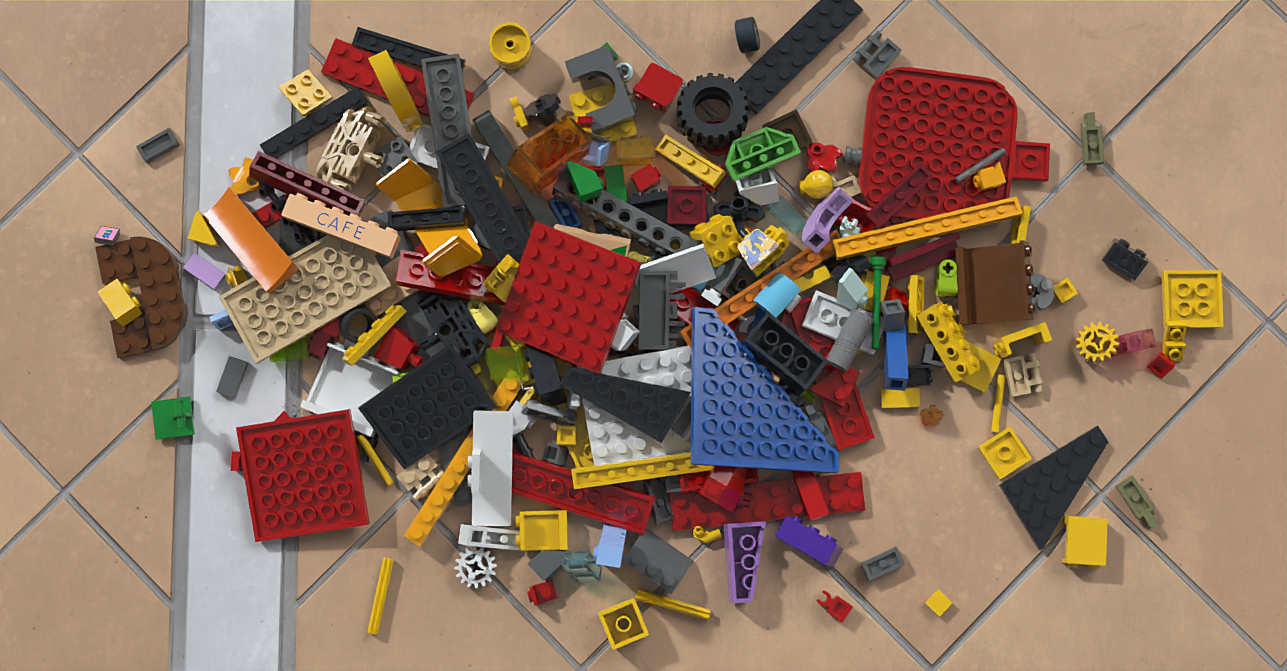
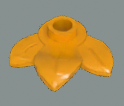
(241, 178)

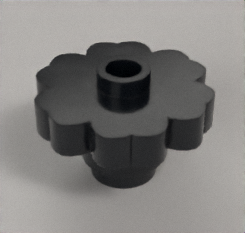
(543, 109)

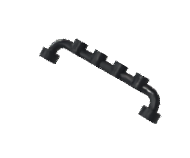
(277, 205)

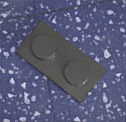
(882, 563)

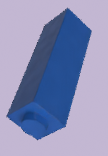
(895, 359)

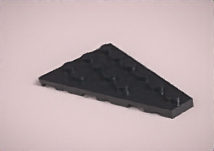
(1049, 485)

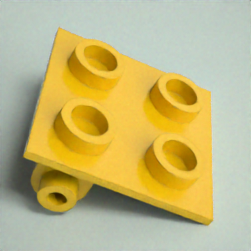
(305, 92)
(502, 278)

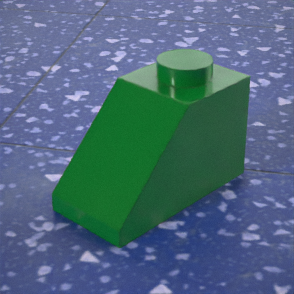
(584, 181)

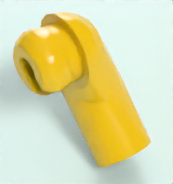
(705, 536)

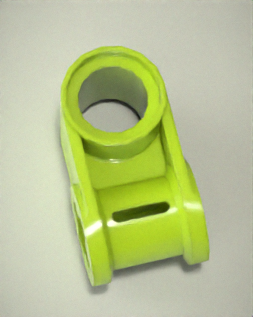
(946, 282)

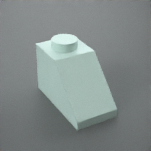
(852, 291)

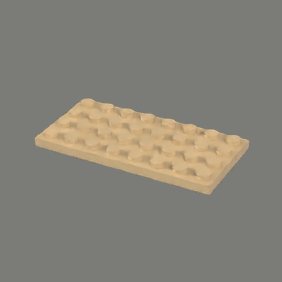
(328, 284)

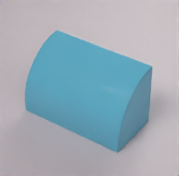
(777, 294)

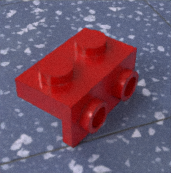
(856, 211)

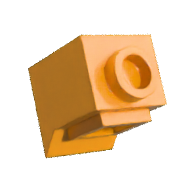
(989, 178)

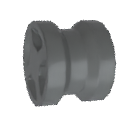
(852, 156)

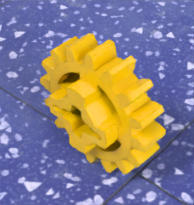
(1105, 340)

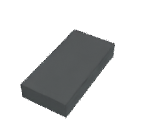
(158, 145)
(232, 377)

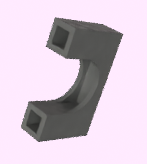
(601, 63)

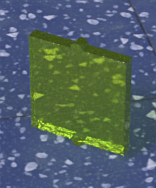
(505, 362)

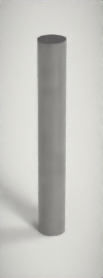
(979, 166)

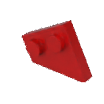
(837, 386)

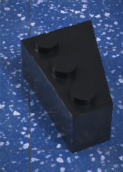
(546, 376)

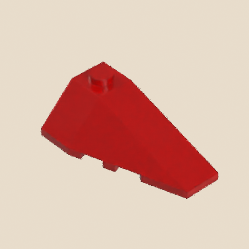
(724, 486)

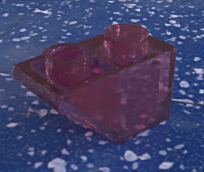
(1135, 342)

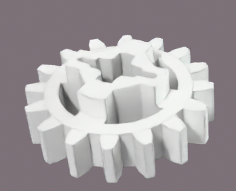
(463, 562)

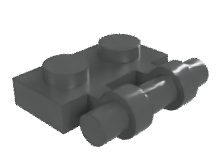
(881, 59)

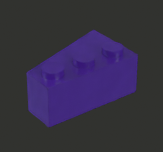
(809, 541)

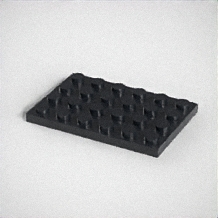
(427, 406)

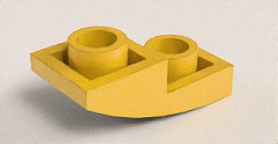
(1173, 340)

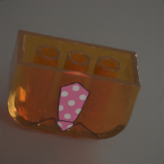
(545, 155)

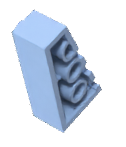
(611, 546)

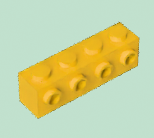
(948, 341)

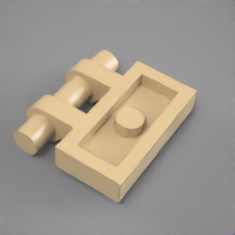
(1017, 375)
(416, 473)

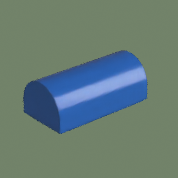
(565, 213)

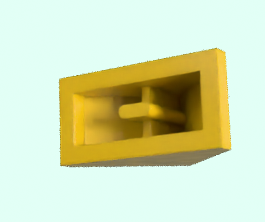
(202, 232)

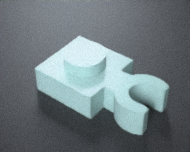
(848, 228)

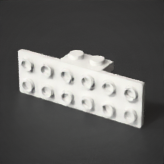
(491, 468)

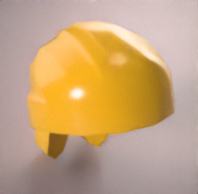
(816, 184)

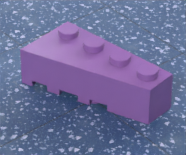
(742, 558)

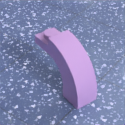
(818, 225)

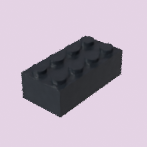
(784, 353)

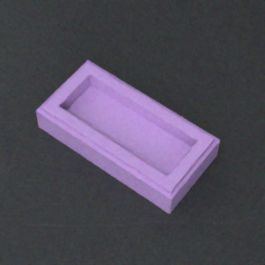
(204, 271)

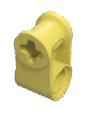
(482, 315)

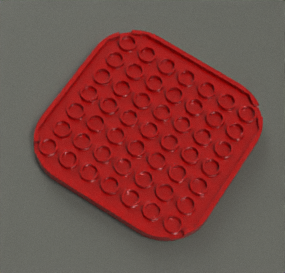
(944, 125)

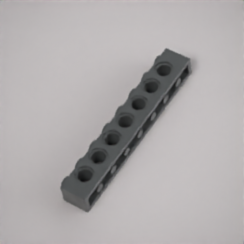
(635, 216)

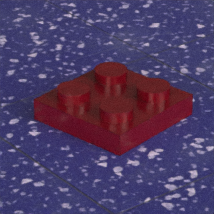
(686, 205)

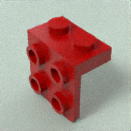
(657, 87)

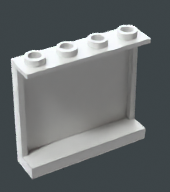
(347, 386)

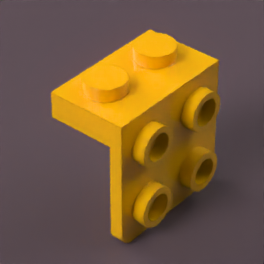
(719, 239)

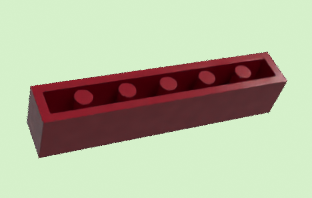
(294, 181)

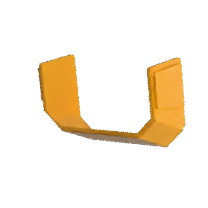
(416, 190)

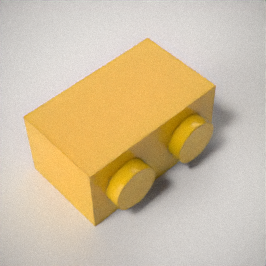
(120, 302)

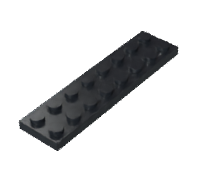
(796, 50)
(484, 198)

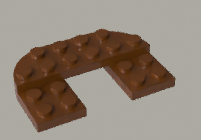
(160, 292)

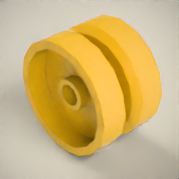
(507, 35)

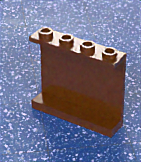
(995, 283)

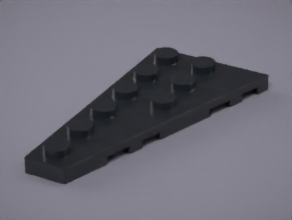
(638, 403)

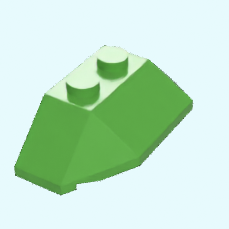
(759, 152)

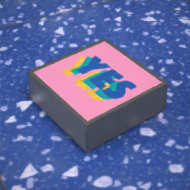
(107, 235)

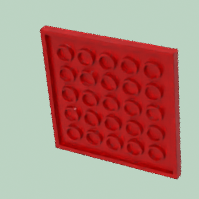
(568, 297)
(302, 475)

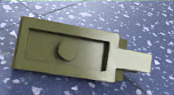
(1091, 141)
(1137, 501)

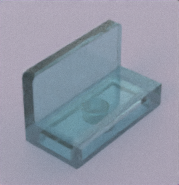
(787, 215)

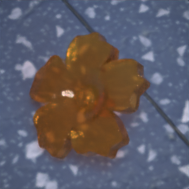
(931, 416)

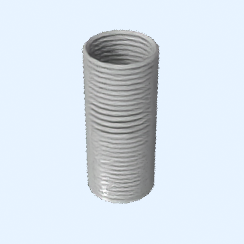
(852, 335)

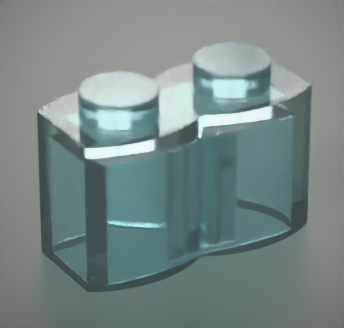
(582, 566)

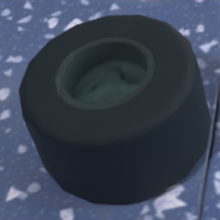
(747, 35)

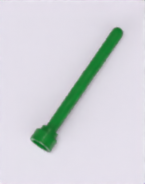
(877, 265)

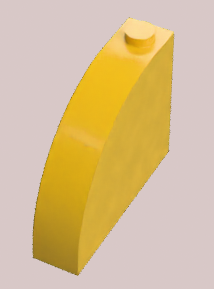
(396, 91)

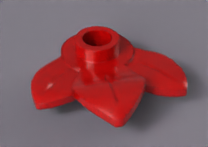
(824, 159)

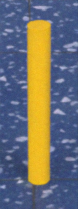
(998, 403)
(375, 460)

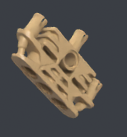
(348, 138)

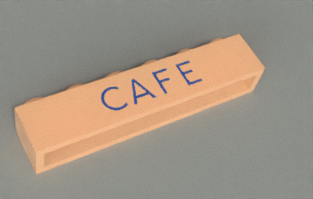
(341, 226)

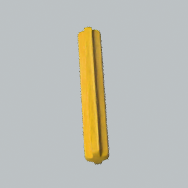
(380, 596)
(672, 604)

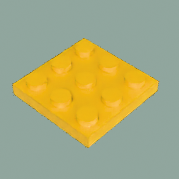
(596, 98)
(1193, 297)

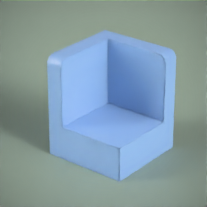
(598, 153)

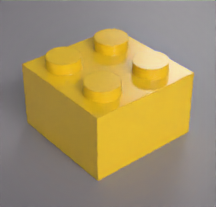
(623, 623)

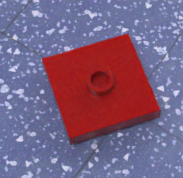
(1030, 161)

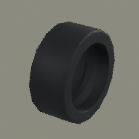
(345, 320)

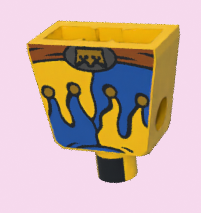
(758, 250)

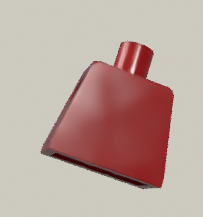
(398, 349)

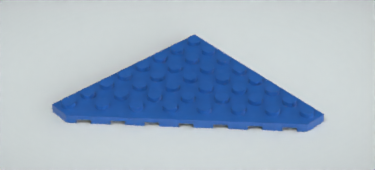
(740, 411)

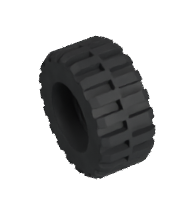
(712, 88)

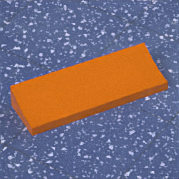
(250, 241)

